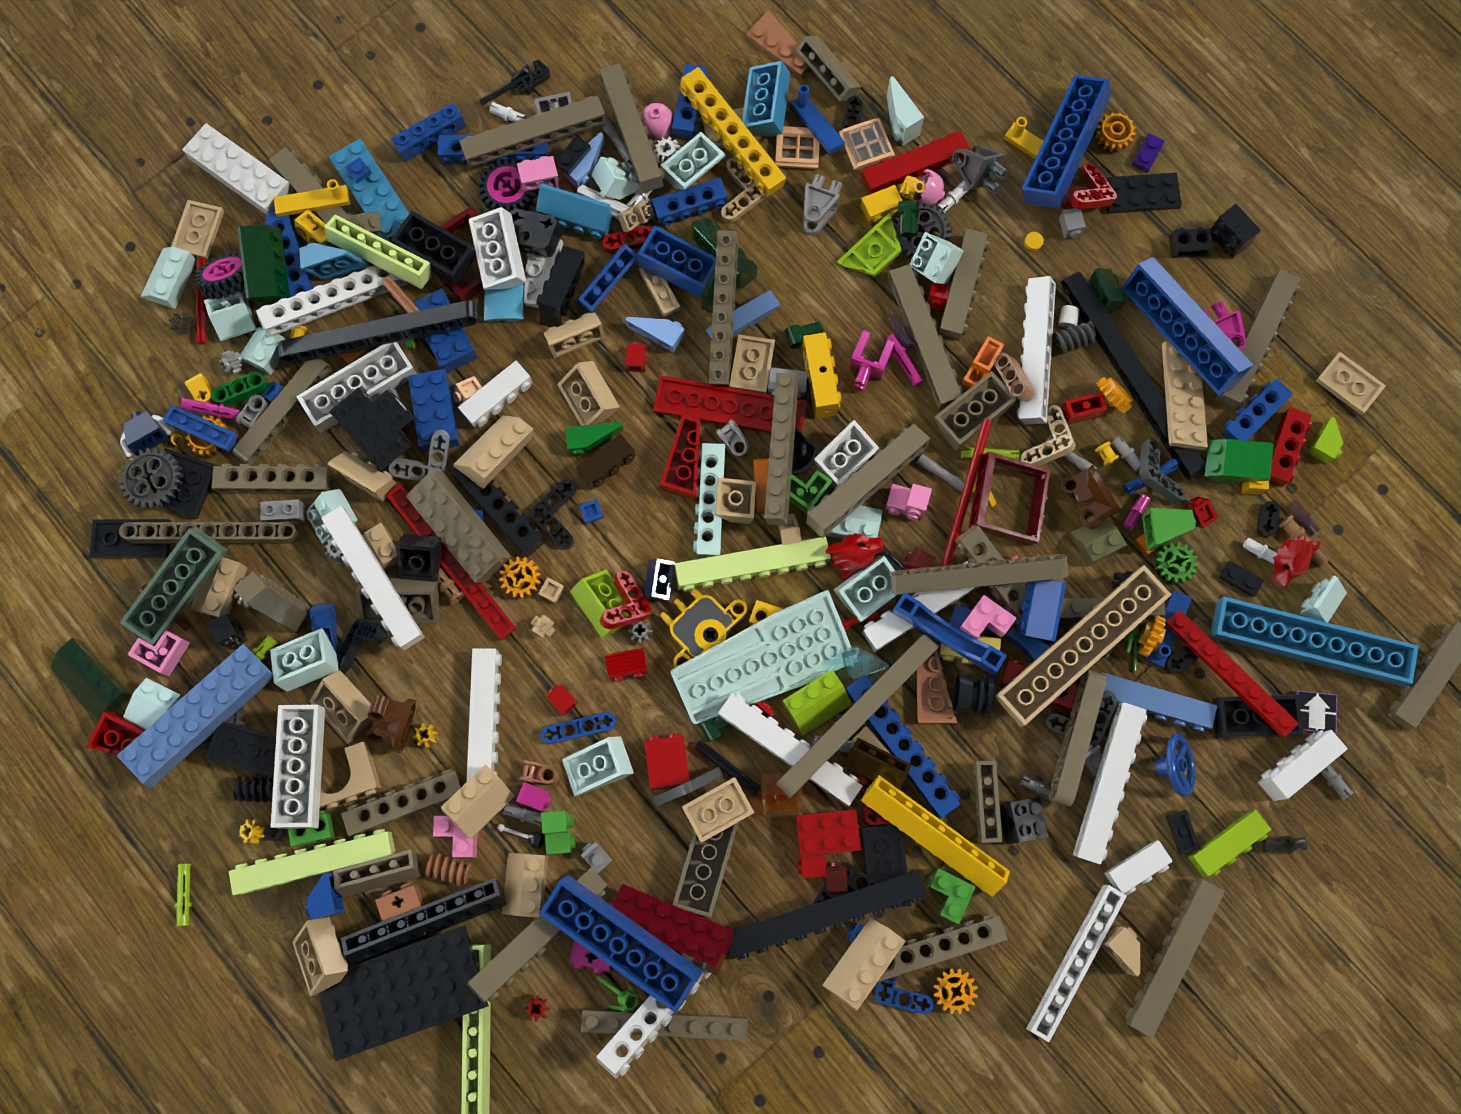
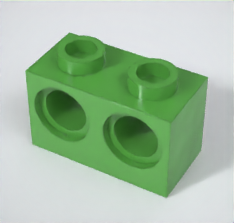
(313, 835)

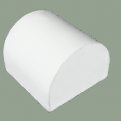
(1068, 316)

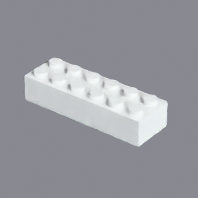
(236, 169)
(375, 371)
(298, 767)

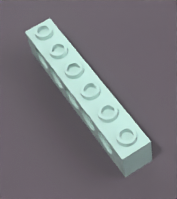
(708, 453)

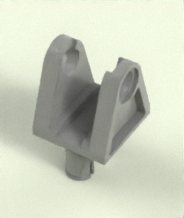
(820, 204)

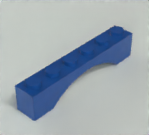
(965, 645)
(1031, 646)

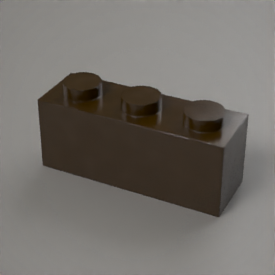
(606, 462)
(874, 761)

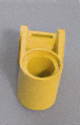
(200, 388)

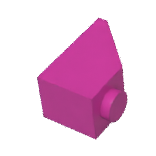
(534, 797)

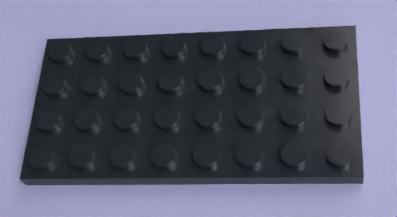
(401, 993)

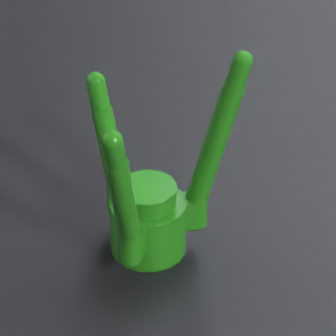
(1130, 637)
(626, 998)

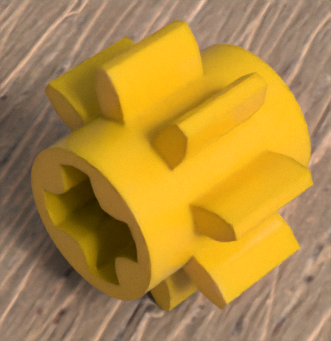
(420, 737)
(252, 831)

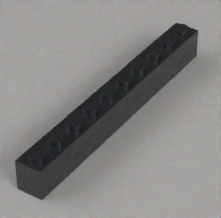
(827, 913)

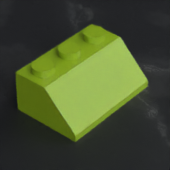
(595, 596)
(817, 702)

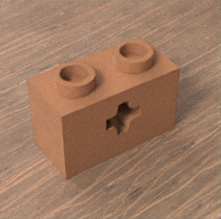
(387, 903)

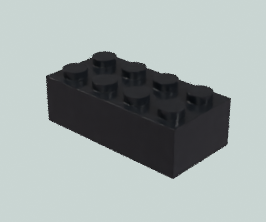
(445, 252)
(1238, 720)

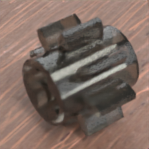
(175, 322)

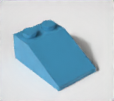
(328, 261)

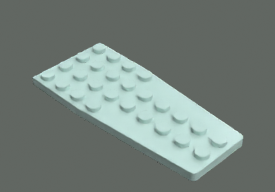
(765, 658)

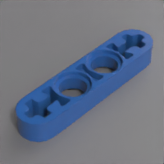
(578, 725)

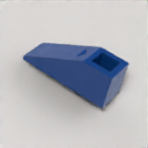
(324, 617)

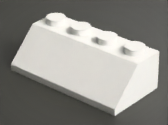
(497, 250)

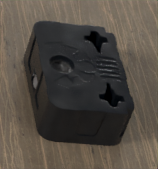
(536, 232)

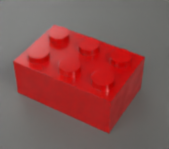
(828, 833)

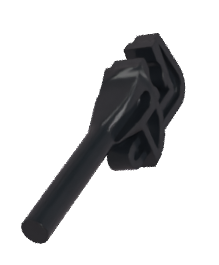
(523, 80)

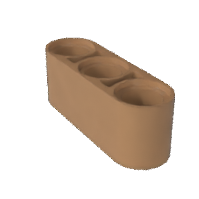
(1014, 377)

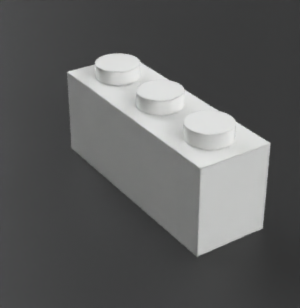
(1139, 867)

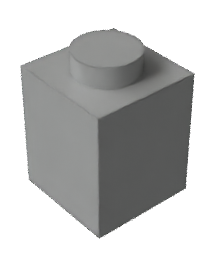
(1072, 223)

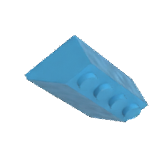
(766, 99)
(575, 211)

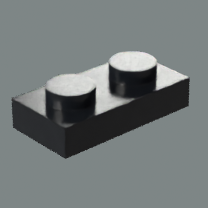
(572, 155)
(1241, 578)
(1182, 832)

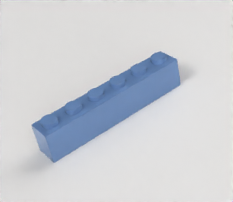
(1162, 703)

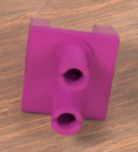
(1230, 324)
(867, 368)

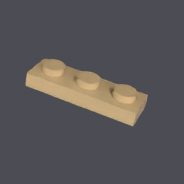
(660, 292)

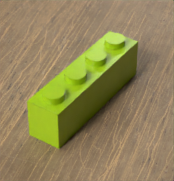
(1229, 843)

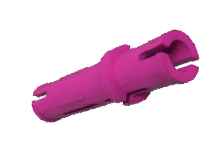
(900, 354)
(209, 408)

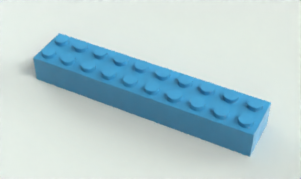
(1314, 641)

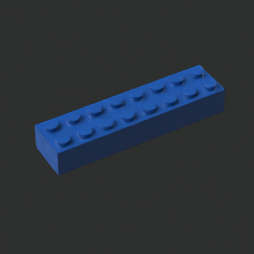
(1066, 141)
(1186, 326)
(621, 943)

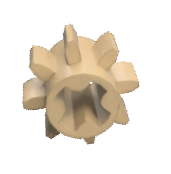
(542, 626)

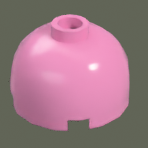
(658, 120)
(933, 189)

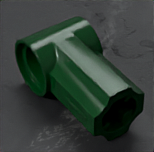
(908, 215)
(796, 332)
(715, 728)

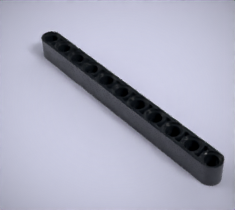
(377, 332)

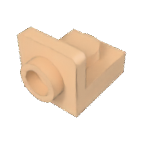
(465, 389)

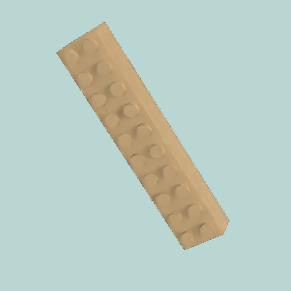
(1082, 646)

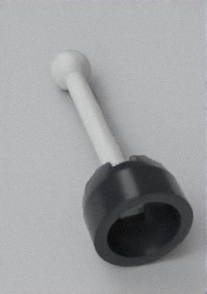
(534, 839)

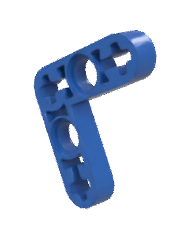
(894, 994)

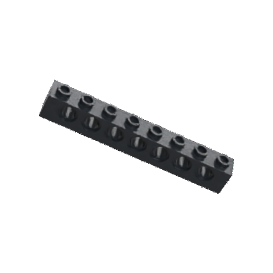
(423, 921)

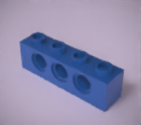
(683, 127)
(426, 132)
(696, 194)
(606, 278)
(1278, 396)

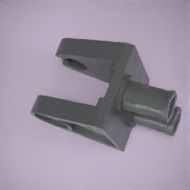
(981, 168)

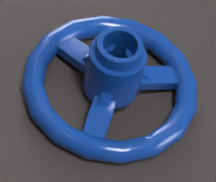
(1175, 765)

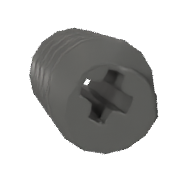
(1075, 336)

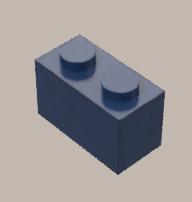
(659, 579)

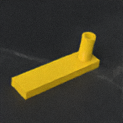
(1023, 139)
(312, 200)

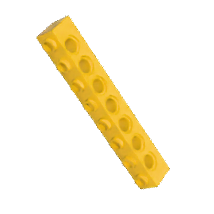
(742, 136)

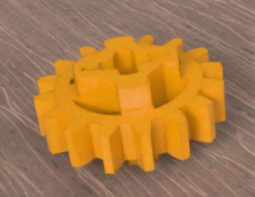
(512, 575)
(1151, 636)
(960, 983)

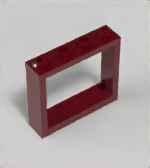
(476, 286)
(982, 493)

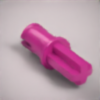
(1136, 511)

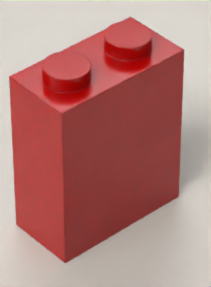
(667, 761)

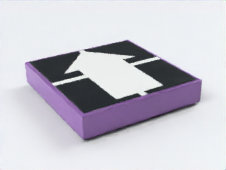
(1318, 711)

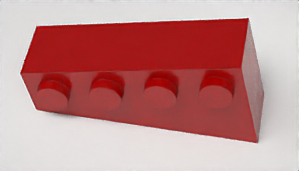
(682, 464)
(113, 733)

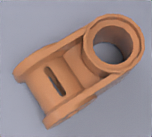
(535, 773)

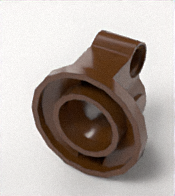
(1092, 496)
(391, 721)

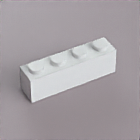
(495, 395)

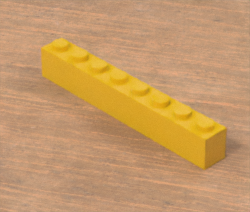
(935, 836)

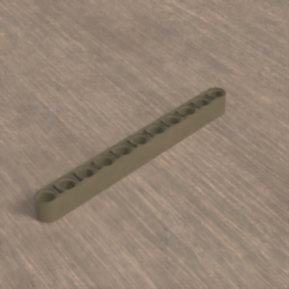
(857, 715)

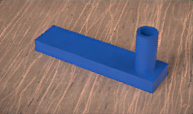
(816, 122)
(201, 428)
(1176, 602)

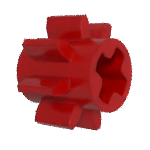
(543, 1008)

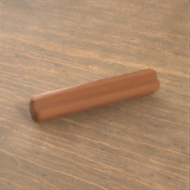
(399, 295)

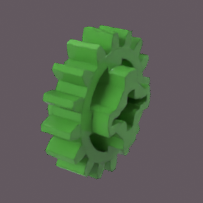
(1178, 571)

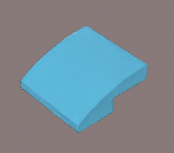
(504, 304)

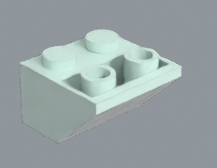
(615, 178)
(936, 258)
(230, 315)
(323, 505)
(1324, 599)

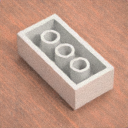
(1302, 765)

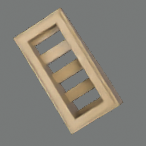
(791, 532)

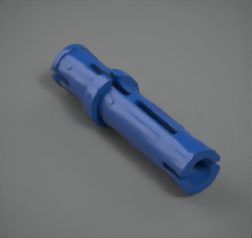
(1137, 483)

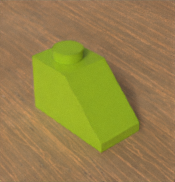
(1327, 442)

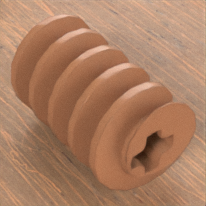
(446, 870)

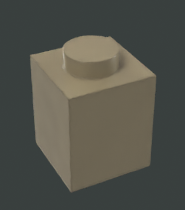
(367, 221)

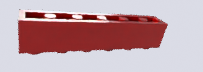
(913, 163)

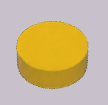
(1033, 241)

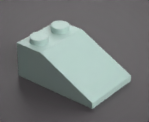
(904, 115)
(597, 765)

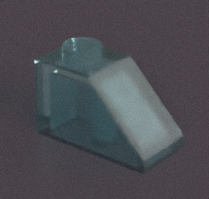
(861, 663)

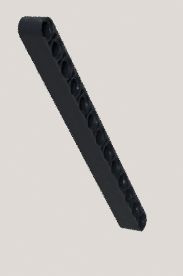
(1130, 370)

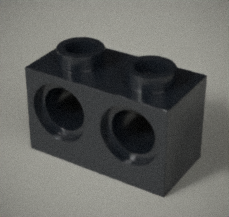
(1191, 246)
(228, 631)

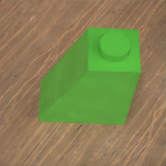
(1166, 525)

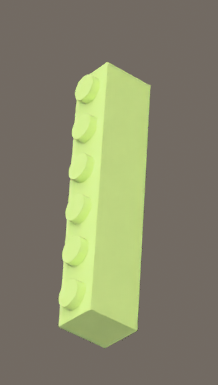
(378, 251)

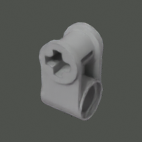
(251, 412)
(733, 437)

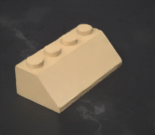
(494, 449)
(863, 964)

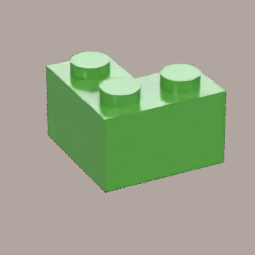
(810, 494)
(558, 832)
(956, 894)

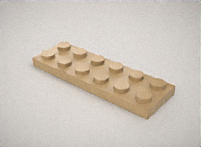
(1183, 401)

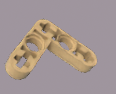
(748, 191)
(1059, 440)

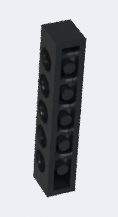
(526, 544)

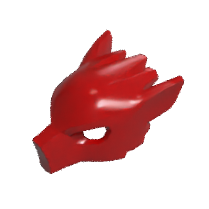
(1294, 556)
(852, 557)

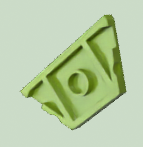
(874, 250)

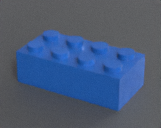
(676, 261)
(449, 347)
(433, 407)

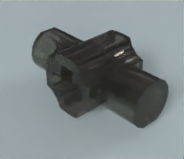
(1293, 844)

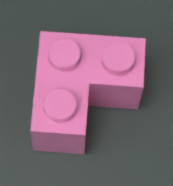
(538, 171)
(908, 501)
(987, 615)
(162, 656)
(462, 845)

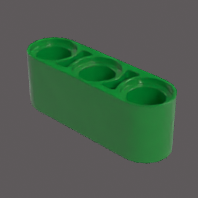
(231, 389)

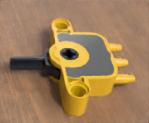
(698, 620)

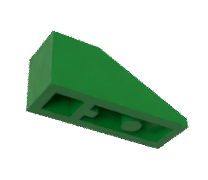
(588, 437)

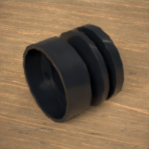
(974, 694)

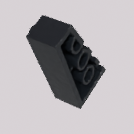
(560, 286)

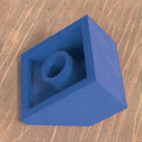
(324, 899)

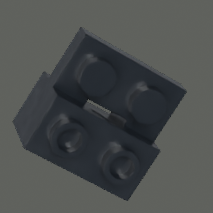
(1023, 820)

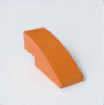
(982, 363)

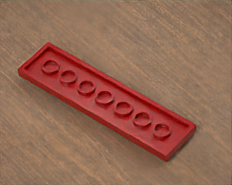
(719, 404)

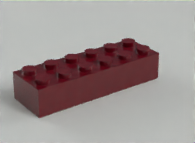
(686, 933)

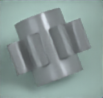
(231, 362)
(644, 634)

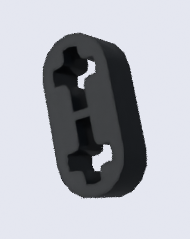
(1272, 519)
(1184, 662)

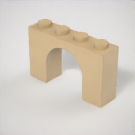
(362, 778)

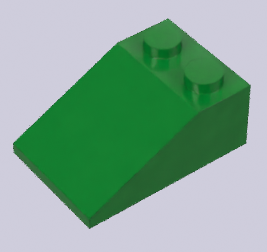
(1238, 461)

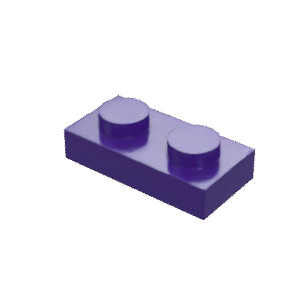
(1148, 152)

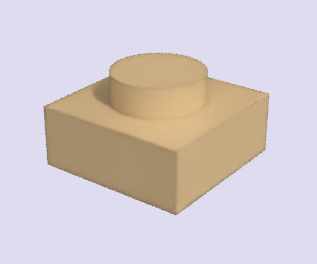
(551, 590)

